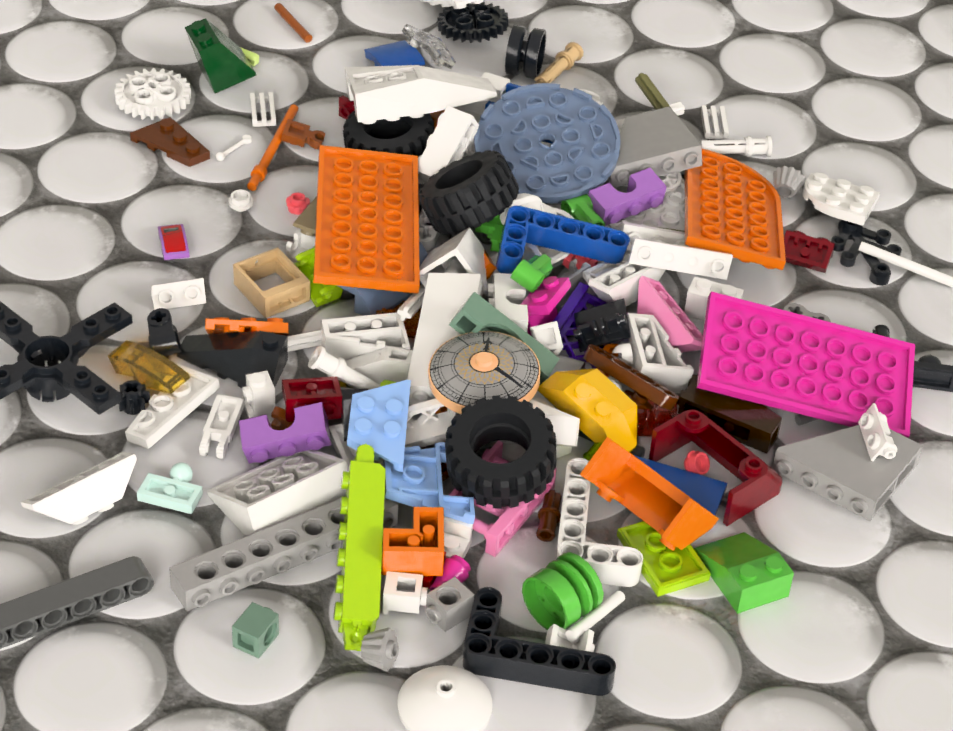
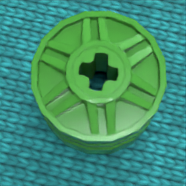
(562, 591)

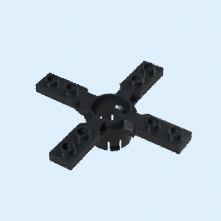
(65, 376)

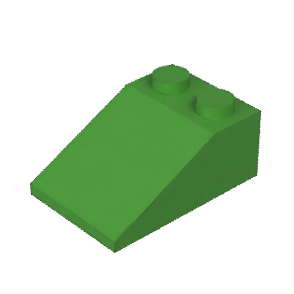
(747, 571)

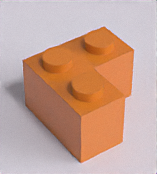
(416, 549)

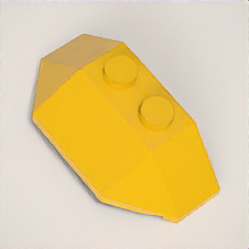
(597, 403)

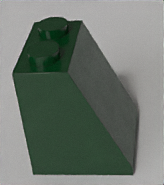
(218, 56)

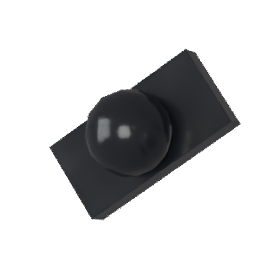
(932, 374)

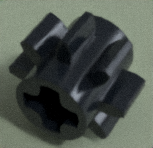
(133, 397)

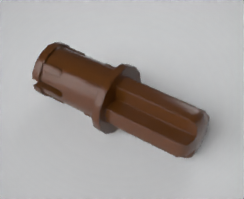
(549, 516)

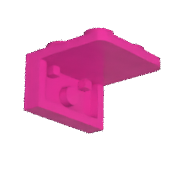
(543, 301)

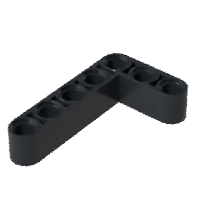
(529, 661)

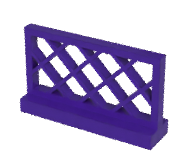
(566, 319)

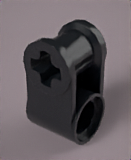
(162, 333)

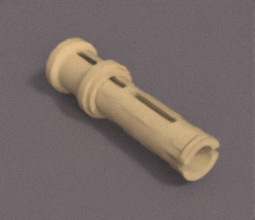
(563, 61)

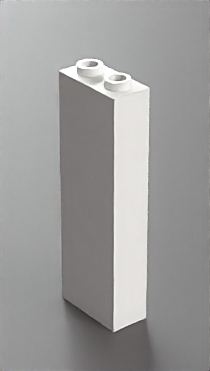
(441, 302)

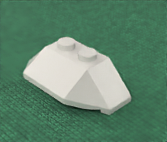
(619, 280)
(85, 492)

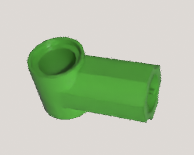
(582, 209)
(532, 272)

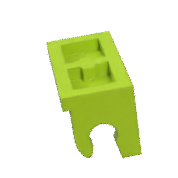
(319, 293)

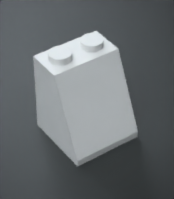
(457, 255)

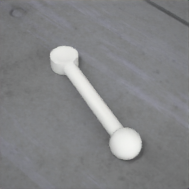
(246, 139)

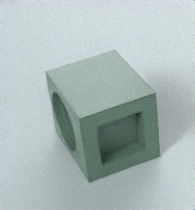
(255, 630)

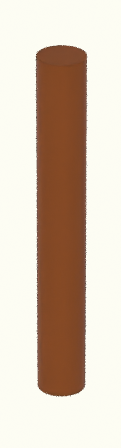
(287, 16)

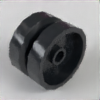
(525, 51)

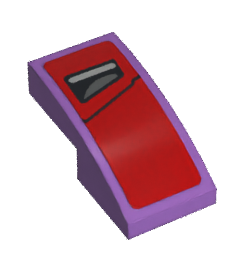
(173, 242)

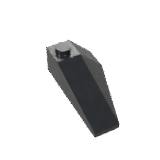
(237, 354)

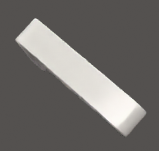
(612, 563)

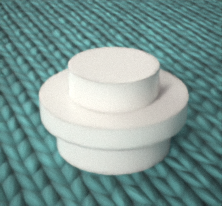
(240, 200)

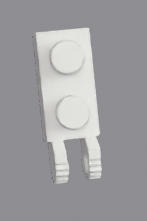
(221, 424)

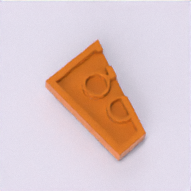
(225, 325)

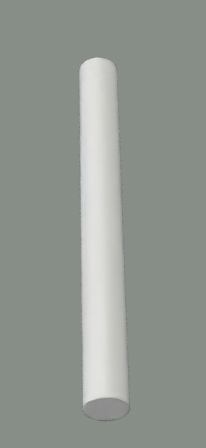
(906, 264)

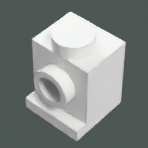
(258, 394)
(403, 592)

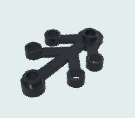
(880, 272)

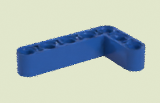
(556, 233)

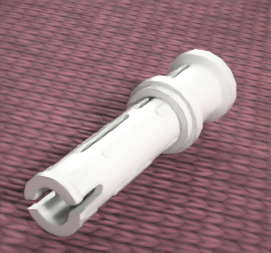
(748, 146)
(337, 368)

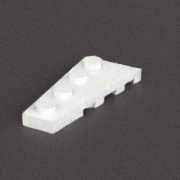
(169, 409)

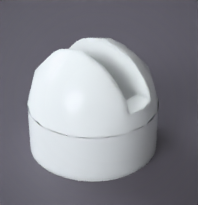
(624, 352)

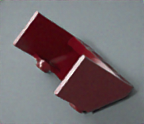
(758, 478)

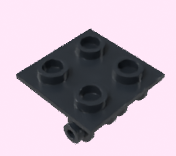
(602, 325)

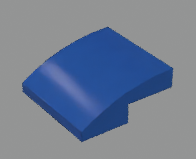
(394, 54)

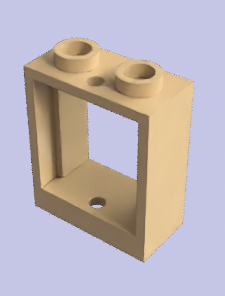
(276, 299)

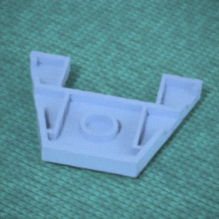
(422, 483)

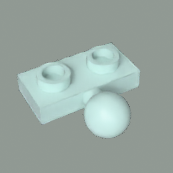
(171, 492)

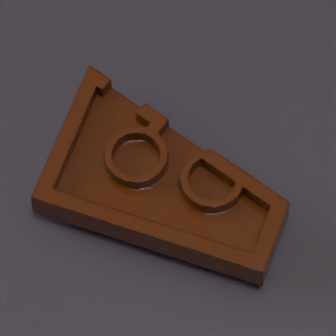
(172, 139)

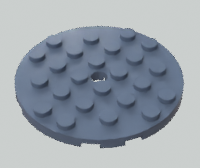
(581, 132)

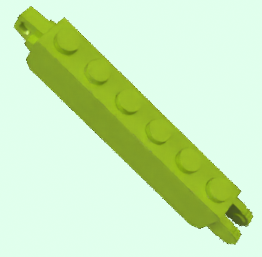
(362, 548)

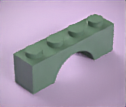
(480, 315)

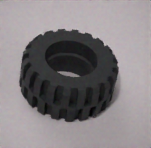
(399, 136)
(468, 192)
(496, 421)

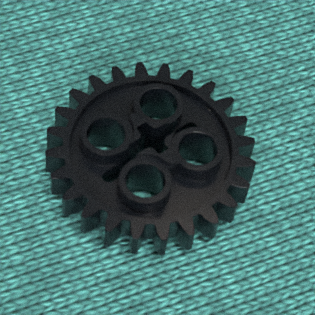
(487, 22)

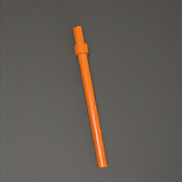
(260, 171)

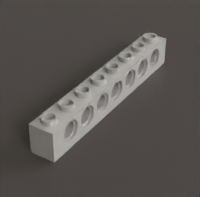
(263, 555)

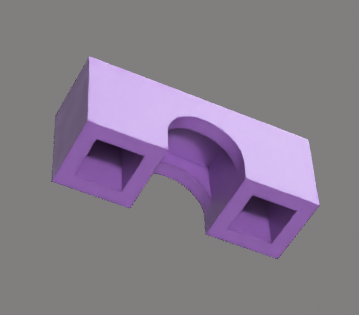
(643, 192)
(306, 433)

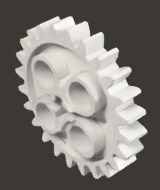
(152, 93)

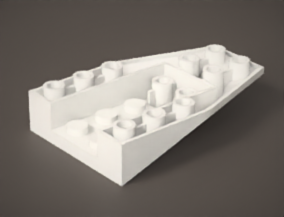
(410, 91)

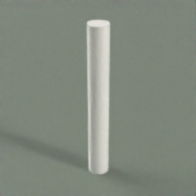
(595, 616)

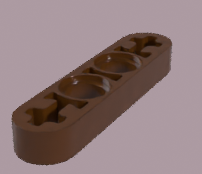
(630, 377)

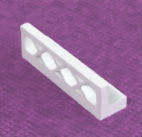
(428, 428)

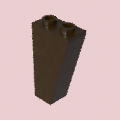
(743, 420)

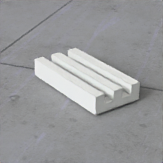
(262, 100)
(723, 122)

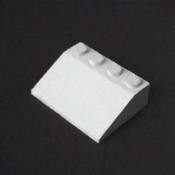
(280, 490)

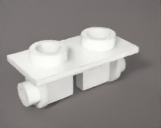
(178, 293)
(876, 434)

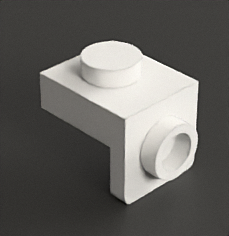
(557, 637)

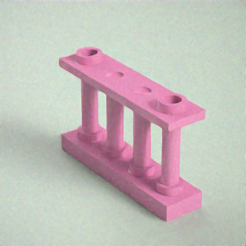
(510, 519)

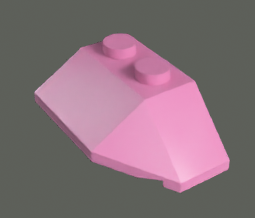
(656, 301)

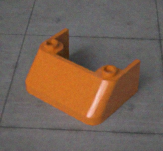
(647, 495)

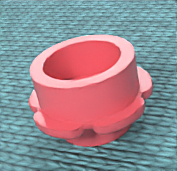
(297, 203)
(697, 462)

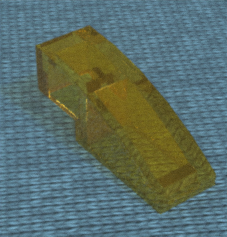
(147, 367)

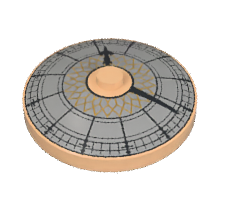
(482, 367)

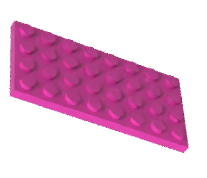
(804, 364)

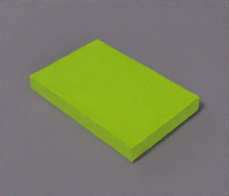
(662, 567)

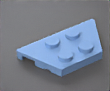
(380, 421)

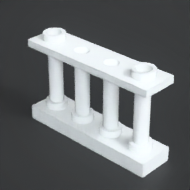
(668, 251)

